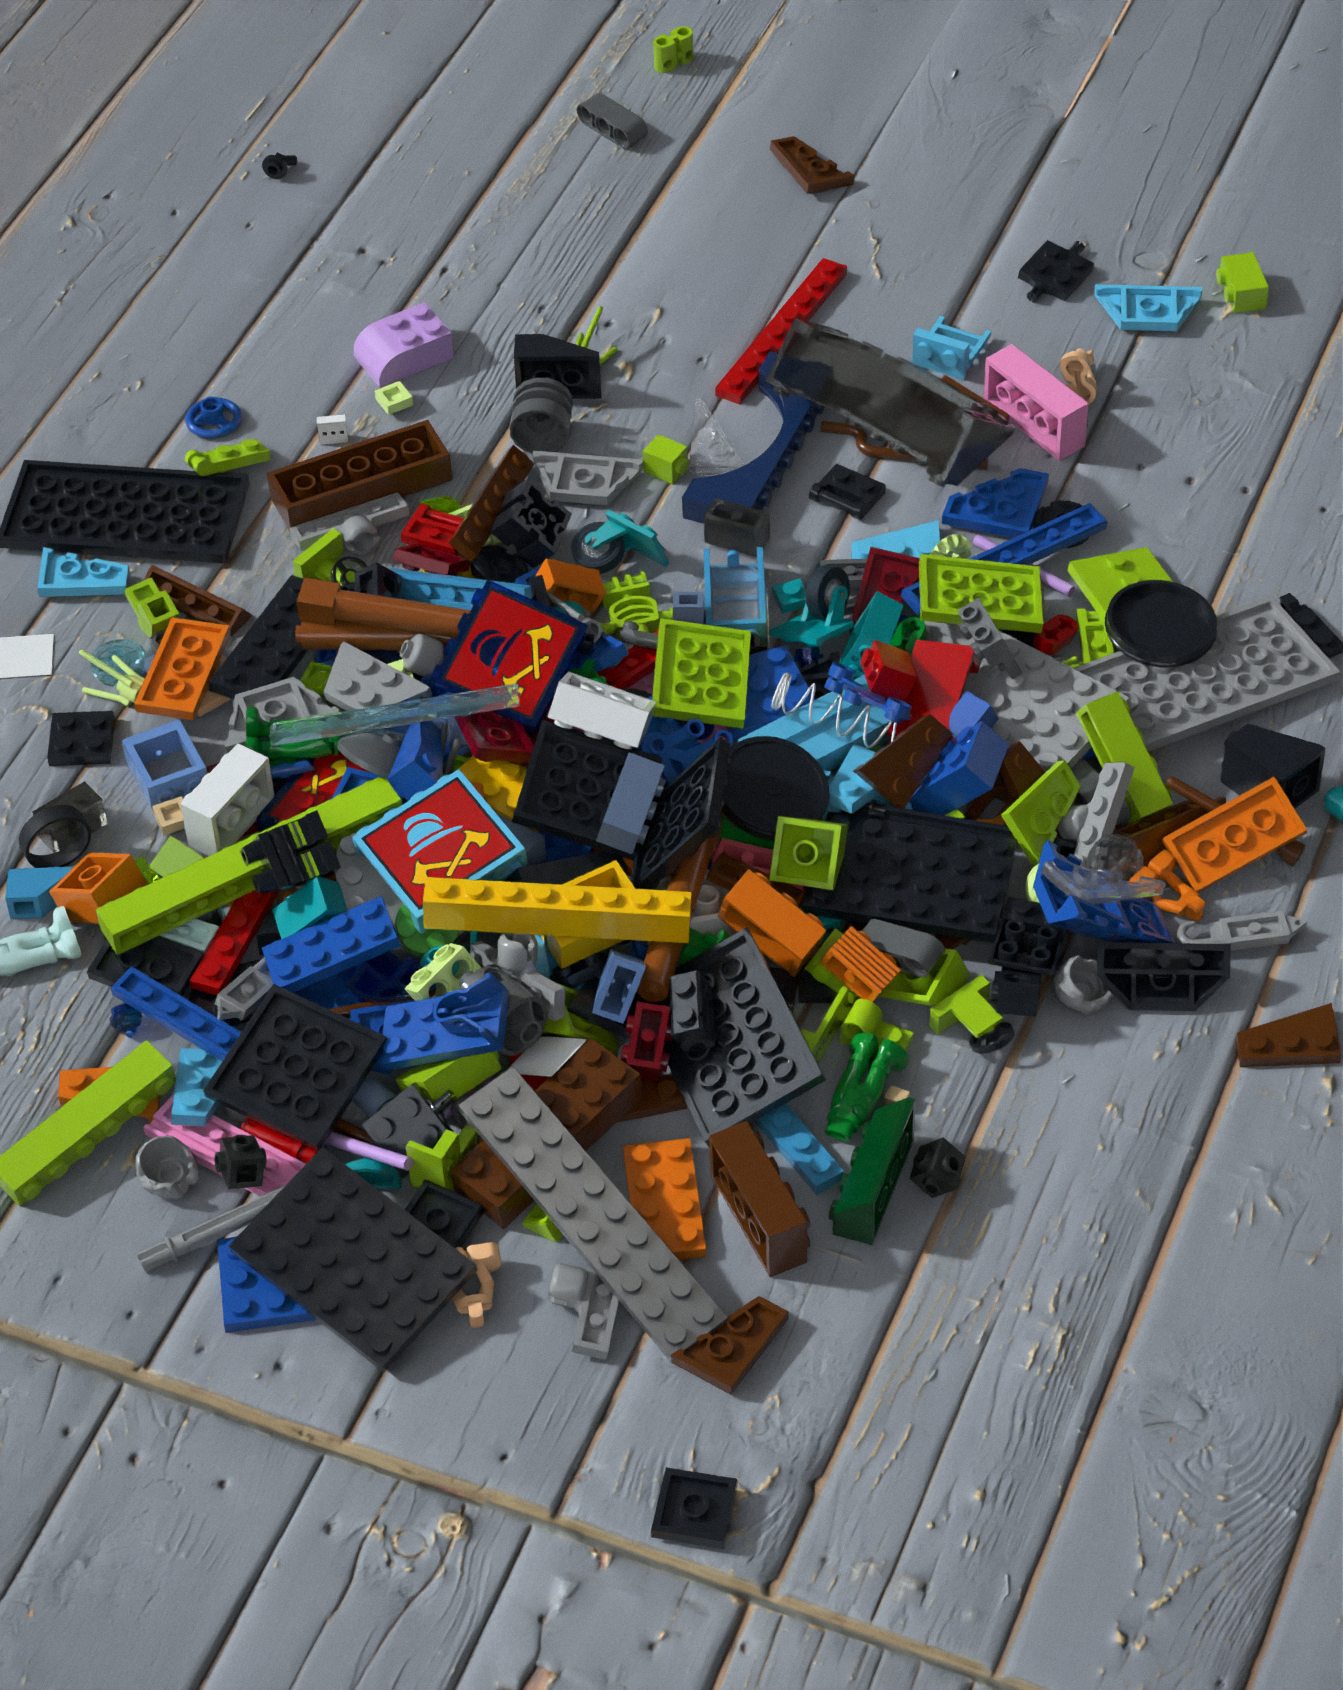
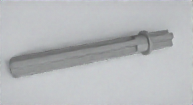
(204, 1233)

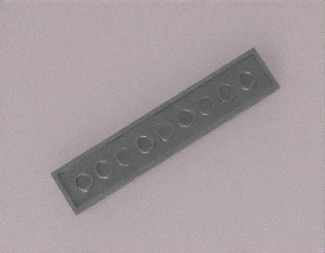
(592, 1213)

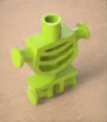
(631, 602)

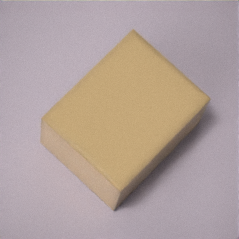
(895, 1094)

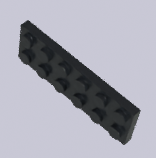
(267, 649)

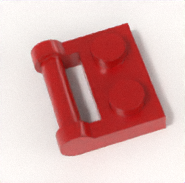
(431, 529)

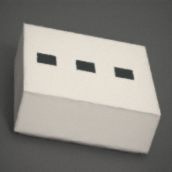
(332, 429)

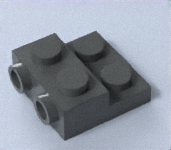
(987, 638)

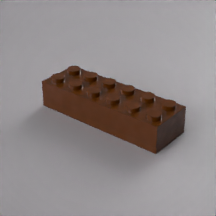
(359, 473)
(585, 1096)

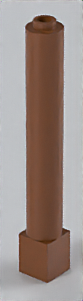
(326, 603)
(361, 636)
(663, 957)

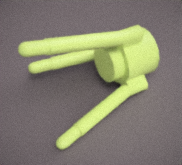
(127, 685)

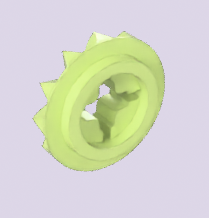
(956, 543)

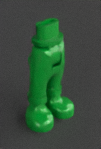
(257, 728)
(854, 1101)

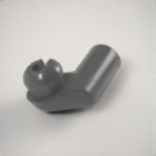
(639, 638)

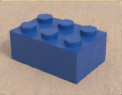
(961, 771)

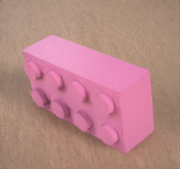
(1036, 402)

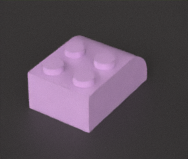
(403, 345)

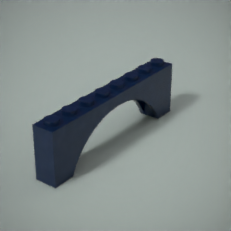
(756, 481)

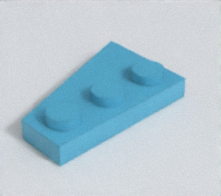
(907, 541)
(78, 577)
(847, 788)

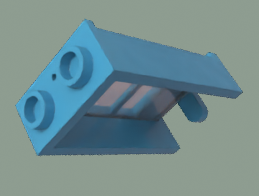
(736, 594)

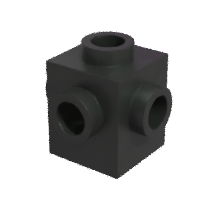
(241, 1161)
(937, 1167)

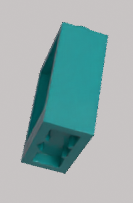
(875, 623)

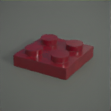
(431, 559)

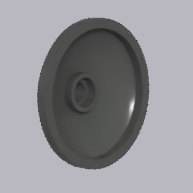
(371, 751)

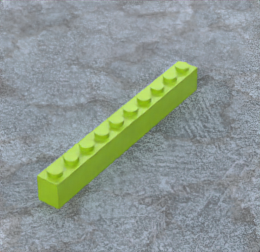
(225, 876)

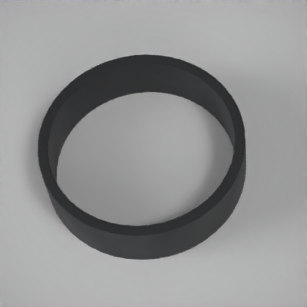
(45, 818)

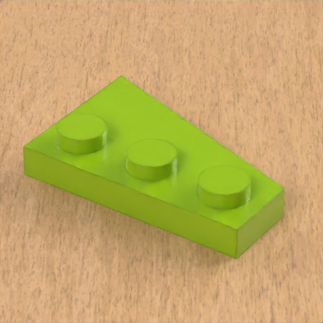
(1040, 809)

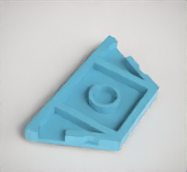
(1148, 306)

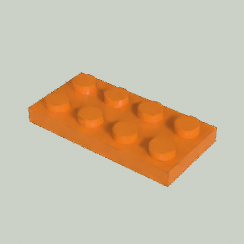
(182, 668)
(1235, 835)
(666, 1193)

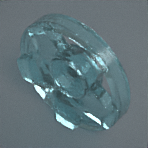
(116, 647)

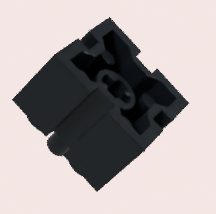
(531, 523)

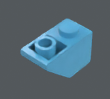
(29, 891)

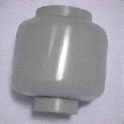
(422, 654)

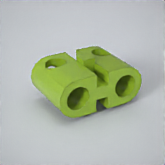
(673, 49)

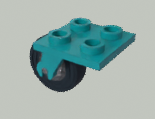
(604, 543)
(823, 611)

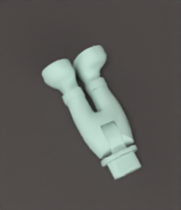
(39, 946)

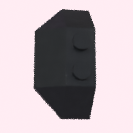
(1163, 973)

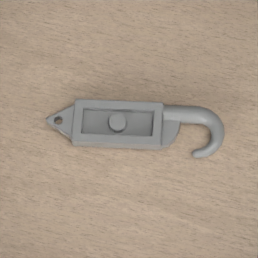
(1248, 930)
(244, 992)

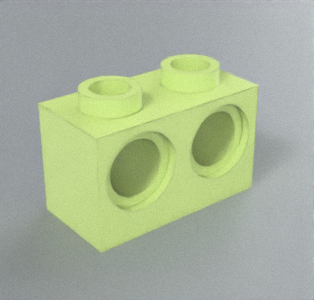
(440, 972)

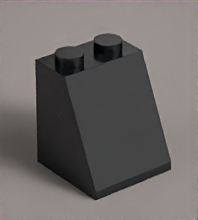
(1259, 754)

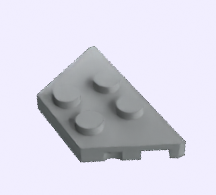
(585, 477)
(366, 682)
(274, 701)

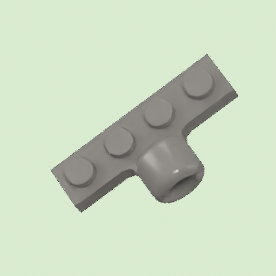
(355, 524)
(1098, 818)
(517, 959)
(592, 1300)

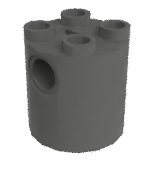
(525, 1011)

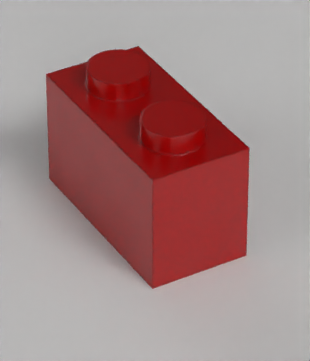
(888, 670)

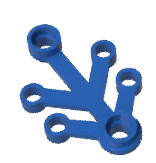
(841, 678)
(674, 754)

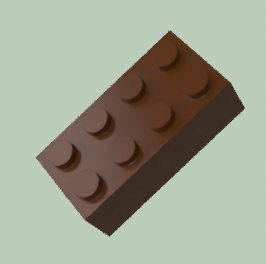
(759, 1198)

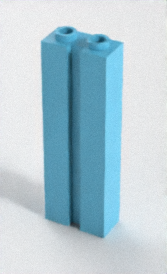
(823, 739)

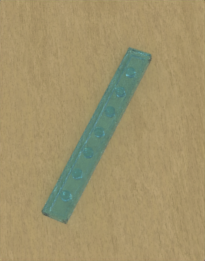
(395, 714)

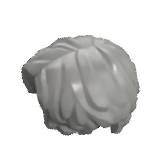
(1079, 986)
(166, 1167)

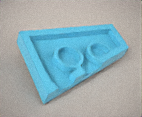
(193, 1075)

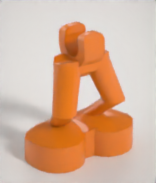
(1163, 868)

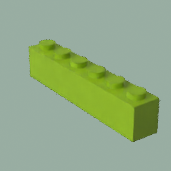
(84, 1122)

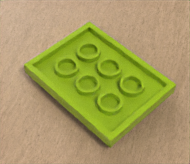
(1107, 574)
(1005, 589)
(701, 673)

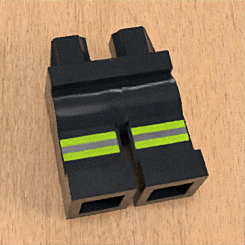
(280, 857)

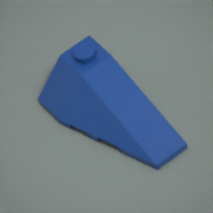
(418, 760)

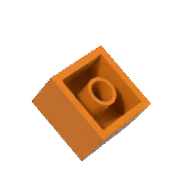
(94, 883)

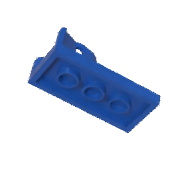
(446, 1026)

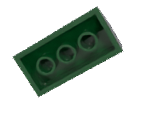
(874, 1172)

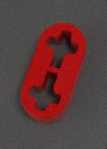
(1055, 634)

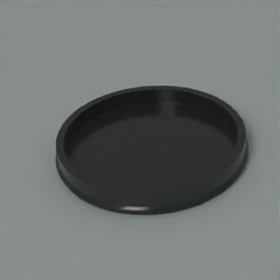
(1161, 623)
(772, 780)

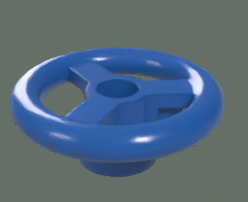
(212, 414)

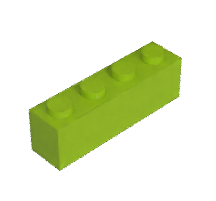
(1119, 741)

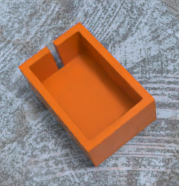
(774, 920)

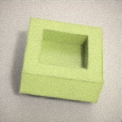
(394, 398)

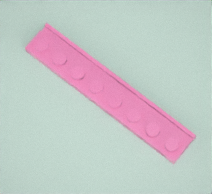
(206, 1142)

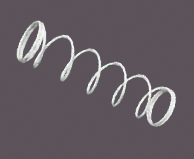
(779, 699)

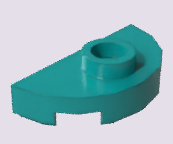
(377, 1173)

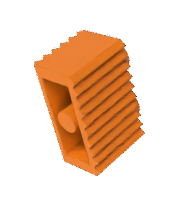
(573, 583)
(860, 964)

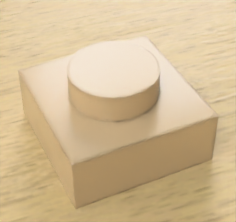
(169, 815)

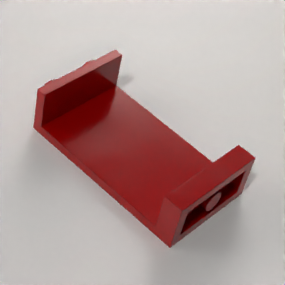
(939, 682)

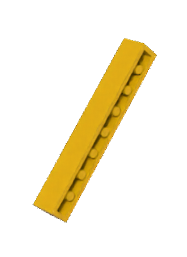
(556, 910)

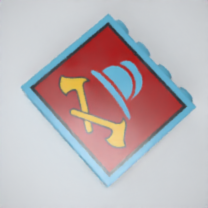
(439, 835)

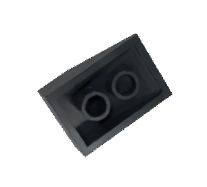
(559, 360)

